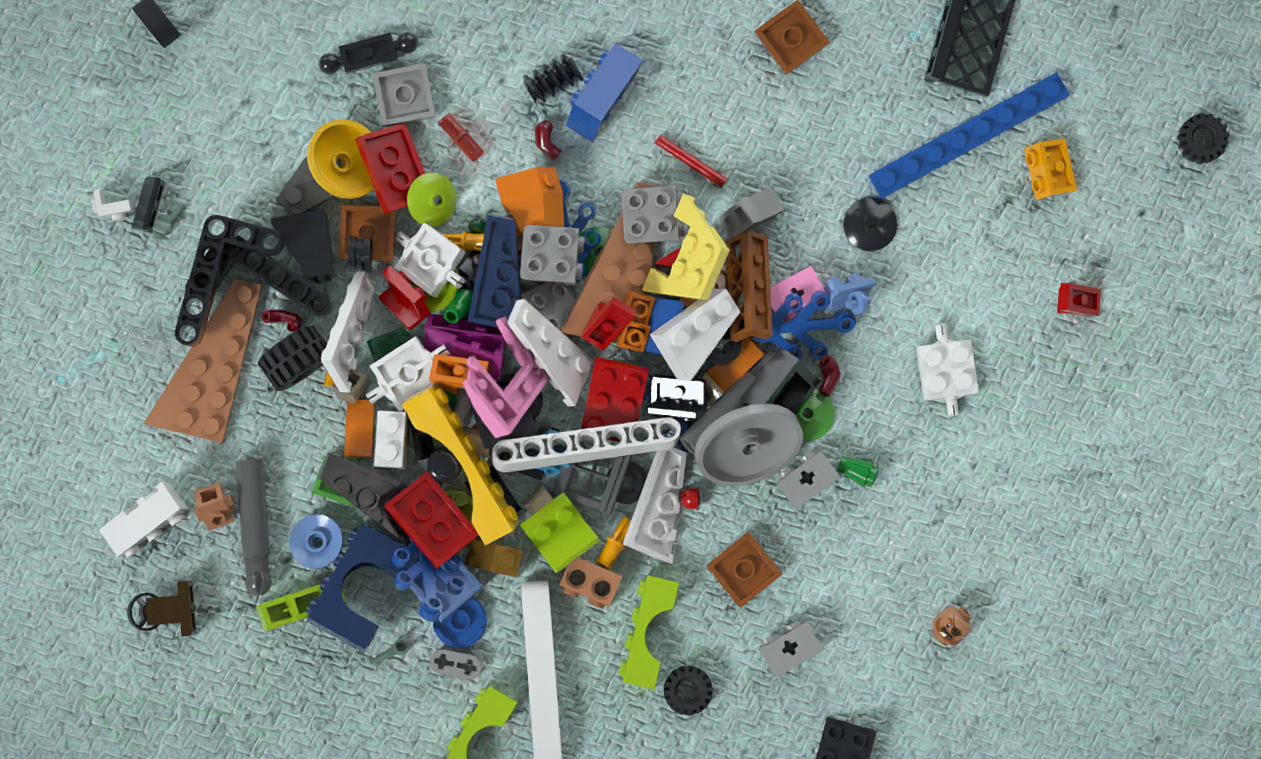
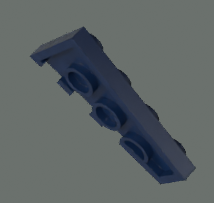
(497, 273)

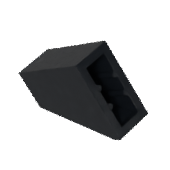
(309, 242)

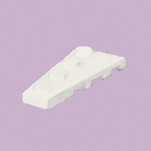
(347, 332)
(552, 350)
(655, 514)

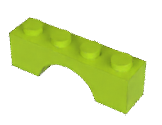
(641, 667)
(492, 710)

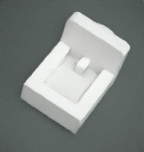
(117, 211)

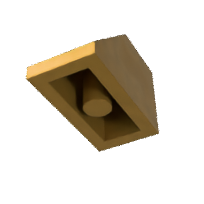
(494, 558)

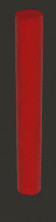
(691, 161)

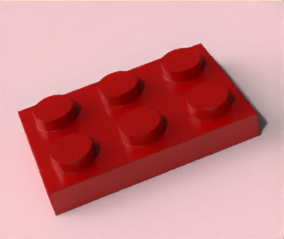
(391, 164)
(614, 394)
(431, 520)

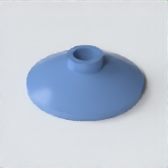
(305, 535)

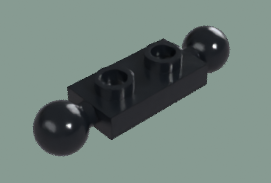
(368, 53)

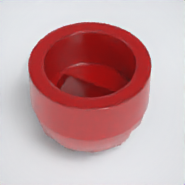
(691, 498)

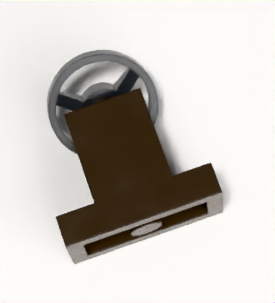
(166, 610)

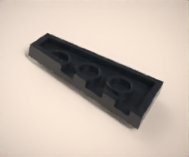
(364, 490)

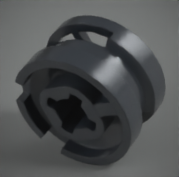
(360, 254)

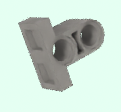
(751, 212)

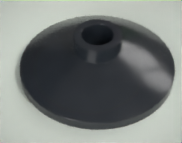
(860, 234)

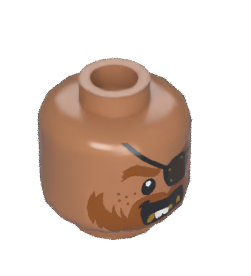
(952, 625)

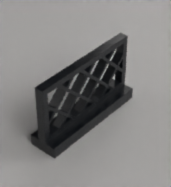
(946, 37)

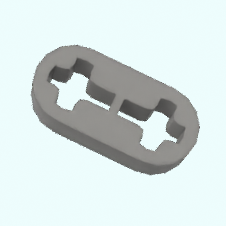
(455, 671)

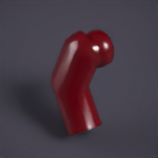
(543, 140)
(281, 316)
(830, 373)

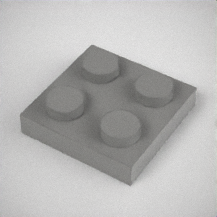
(404, 95)

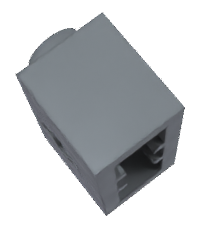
(823, 476)
(805, 648)

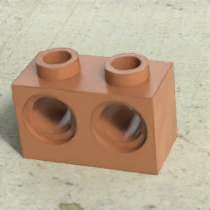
(593, 574)

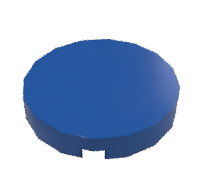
(463, 626)

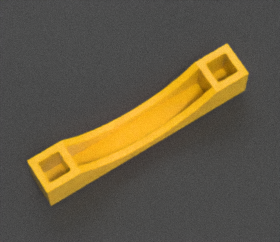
(432, 415)

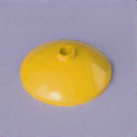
(335, 143)

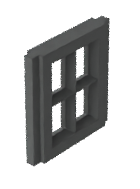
(611, 490)

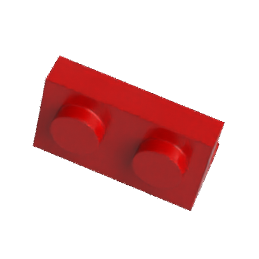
(404, 300)

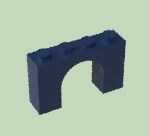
(330, 611)

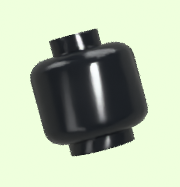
(443, 465)

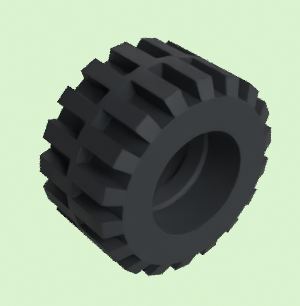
(293, 358)

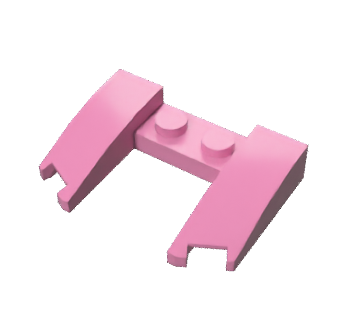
(505, 408)

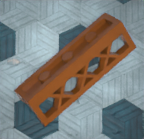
(753, 283)

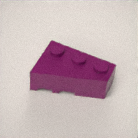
(467, 340)

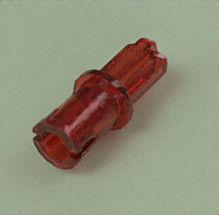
(461, 137)

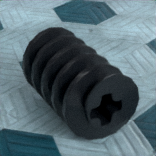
(552, 78)

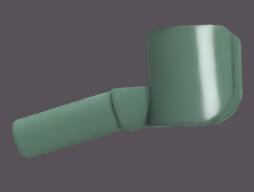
(164, 227)
(389, 653)

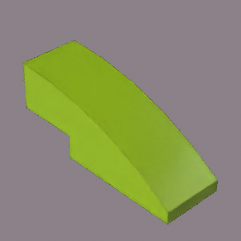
(288, 608)

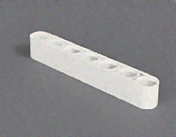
(575, 453)
(541, 670)

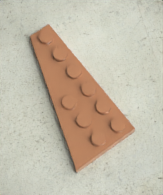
(614, 272)
(206, 382)

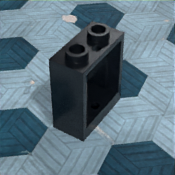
(775, 376)

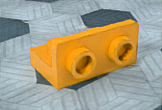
(1050, 168)

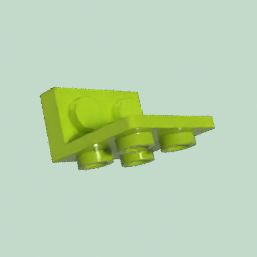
(559, 532)

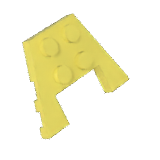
(698, 260)

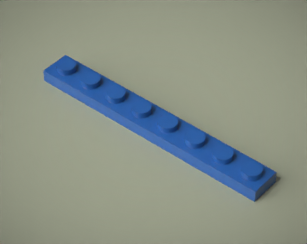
(968, 136)

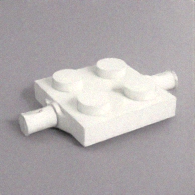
(430, 259)
(947, 370)
(403, 372)

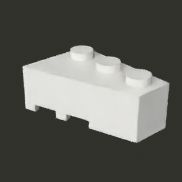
(695, 333)
(144, 520)

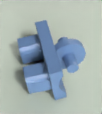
(851, 294)

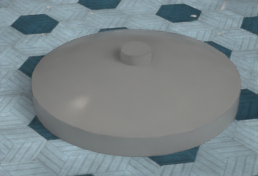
(748, 444)

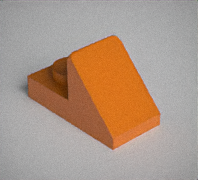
(451, 372)

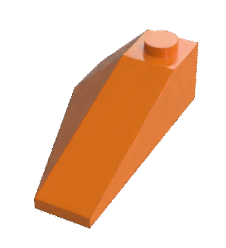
(532, 197)

